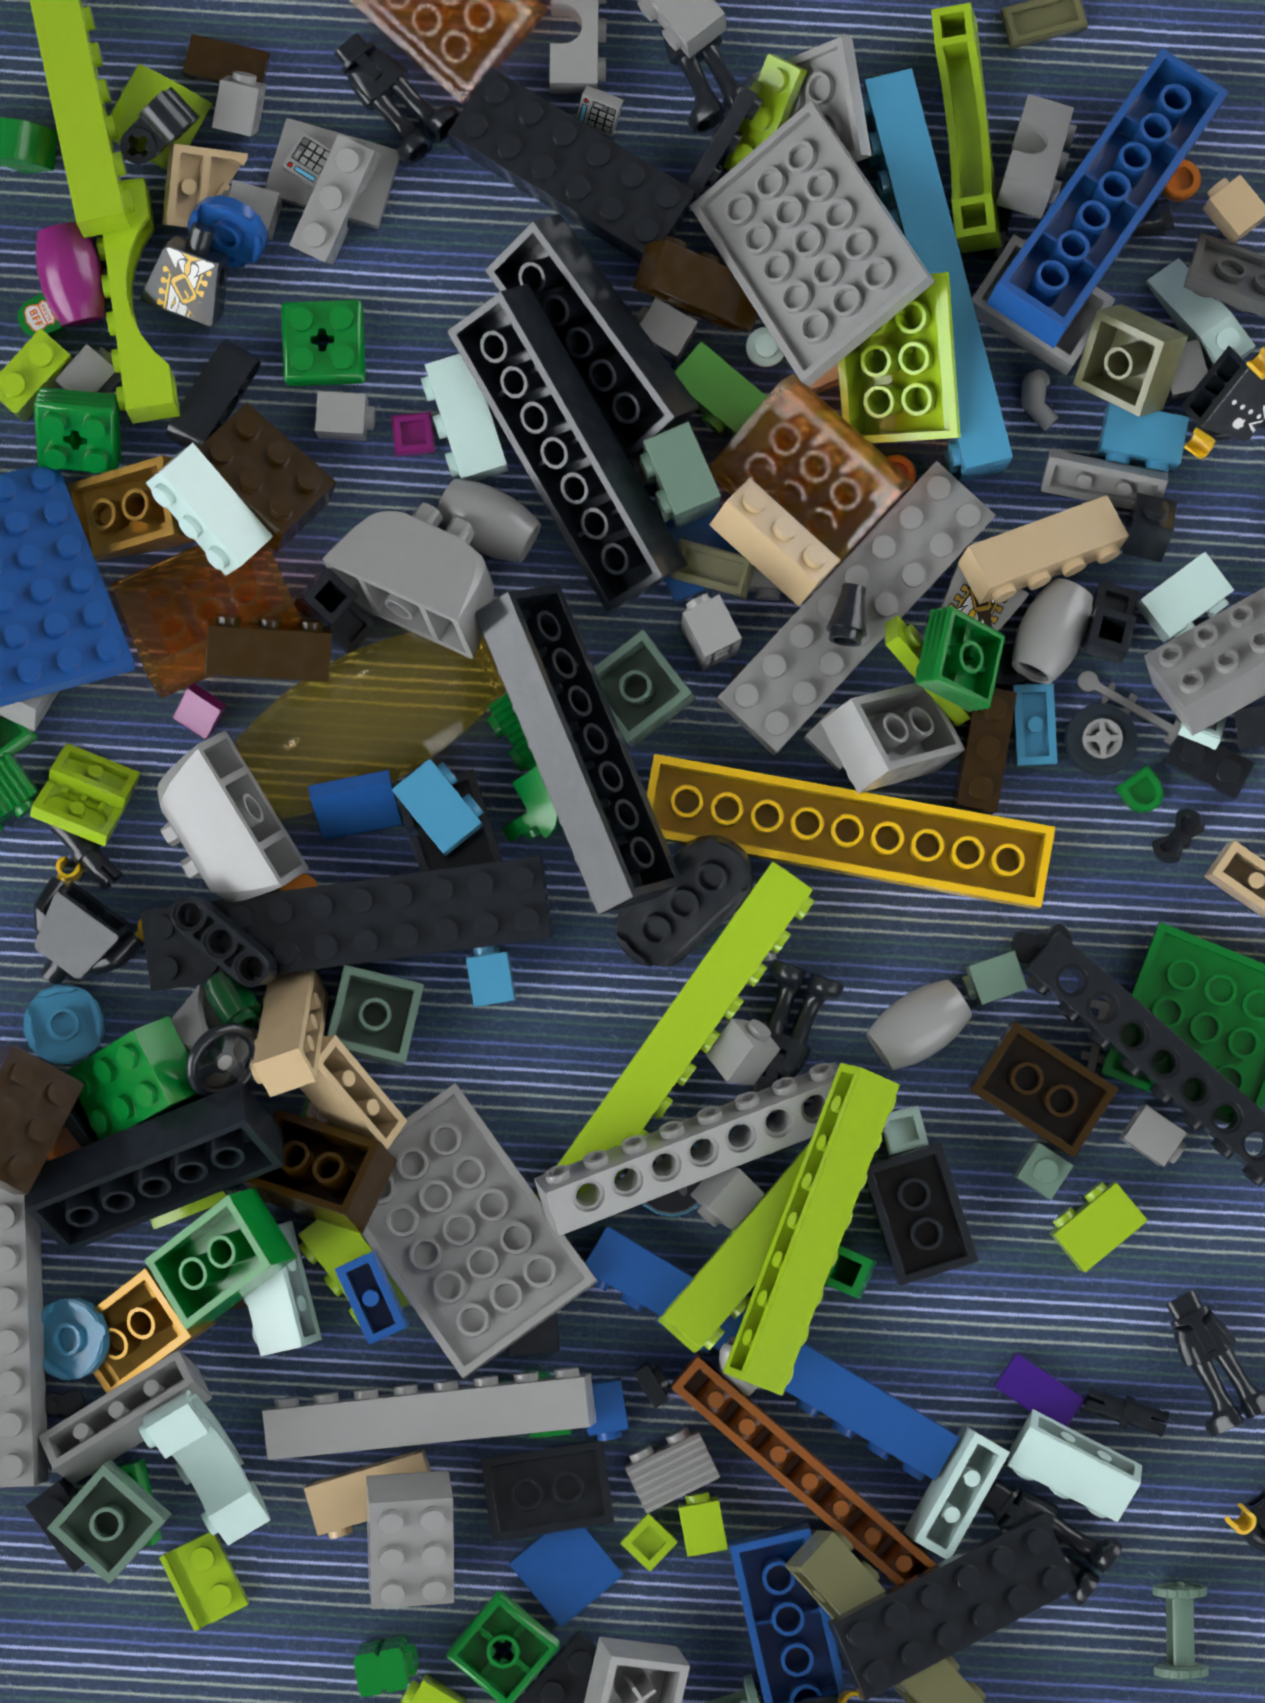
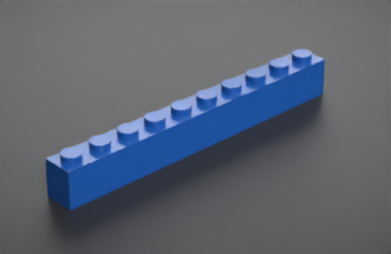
(817, 1379)

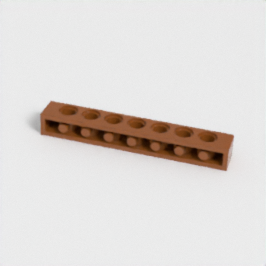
(800, 1471)

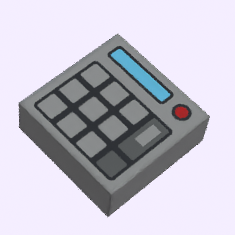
(599, 110)
(306, 160)

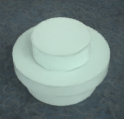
(763, 349)

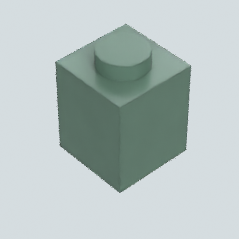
(994, 978)
(1042, 1170)

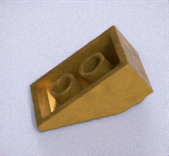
(122, 513)
(140, 1330)

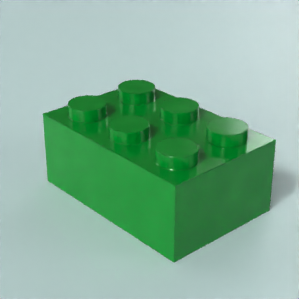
(134, 1078)
(220, 1258)

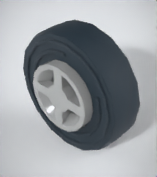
(1115, 739)

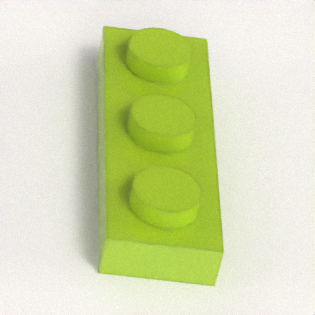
(779, 91)
(907, 646)

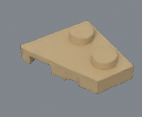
(193, 176)

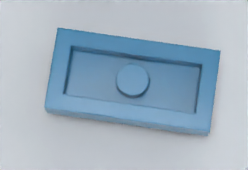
(1035, 725)

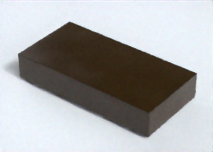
(216, 59)

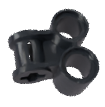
(161, 123)

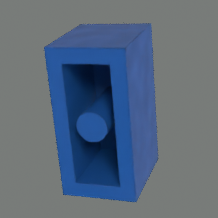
(372, 1297)

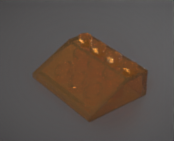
(456, 37)
(812, 467)
(174, 598)

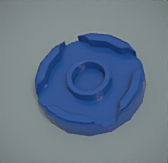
(236, 226)

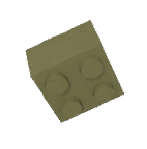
(1130, 360)

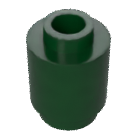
(232, 1000)

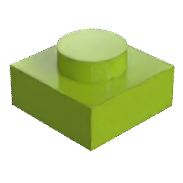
(649, 1541)

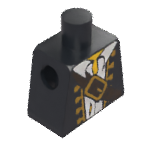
(190, 277)

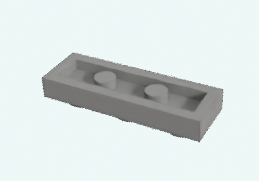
(1092, 478)

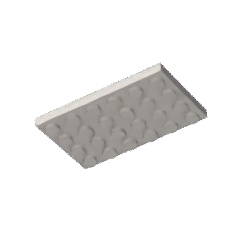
(811, 244)
(469, 1236)

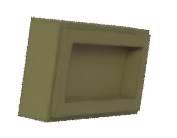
(1042, 21)
(715, 569)

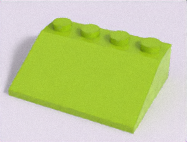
(904, 374)

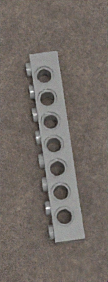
(681, 1165)

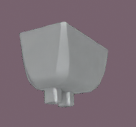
(417, 575)
(226, 823)

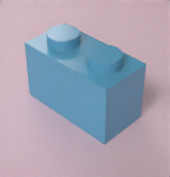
(1145, 440)
(438, 806)
(490, 976)

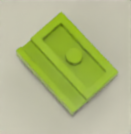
(204, 1580)

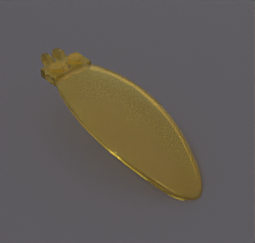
(377, 713)

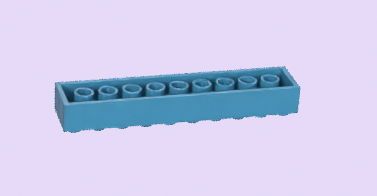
(917, 203)

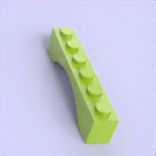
(967, 128)
(147, 379)

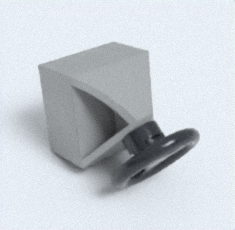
(213, 1048)

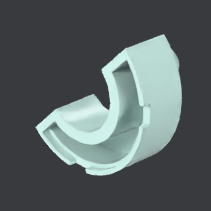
(209, 1462)

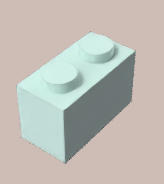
(1185, 597)

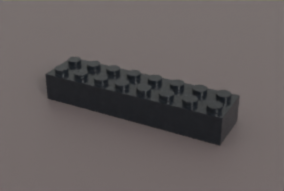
(567, 446)
(578, 748)

